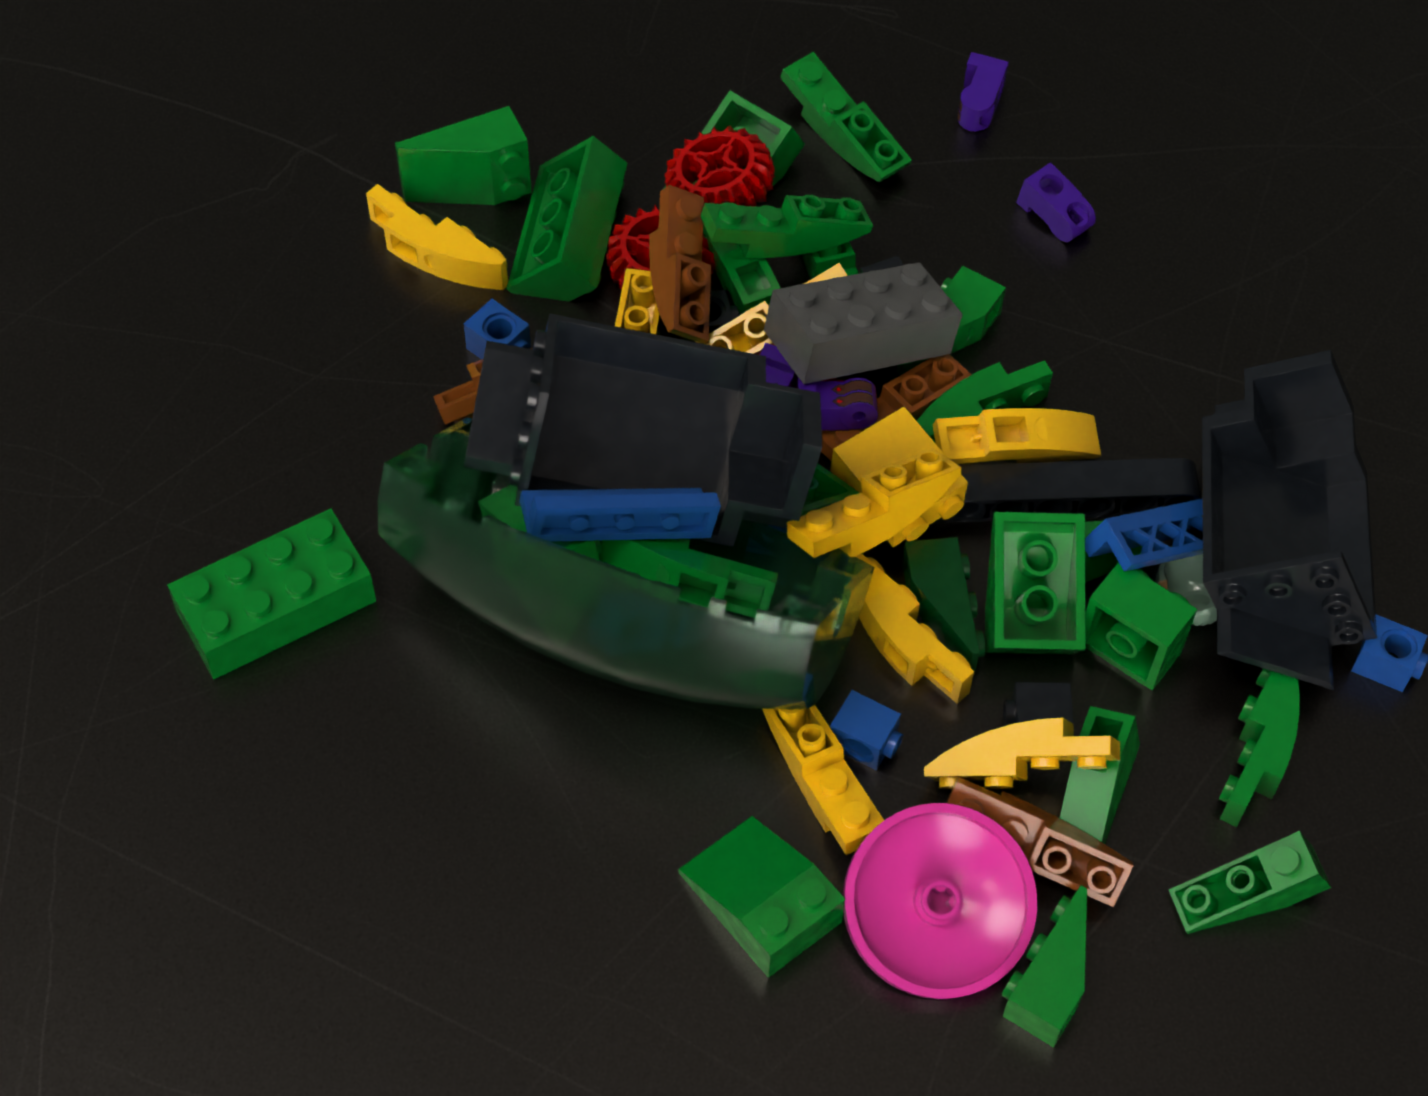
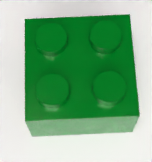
(1137, 625)

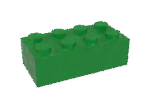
(272, 593)

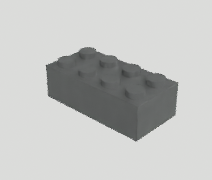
(862, 322)

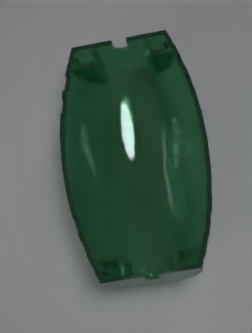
(611, 617)

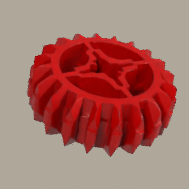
(717, 166)
(631, 245)

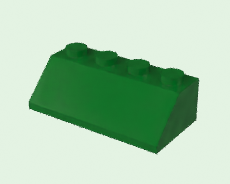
(568, 223)

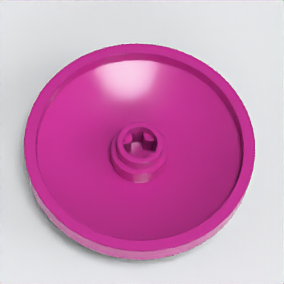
(940, 901)

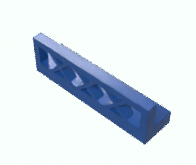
(619, 514)
(1148, 530)

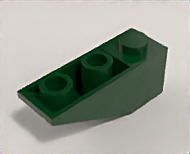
(938, 579)

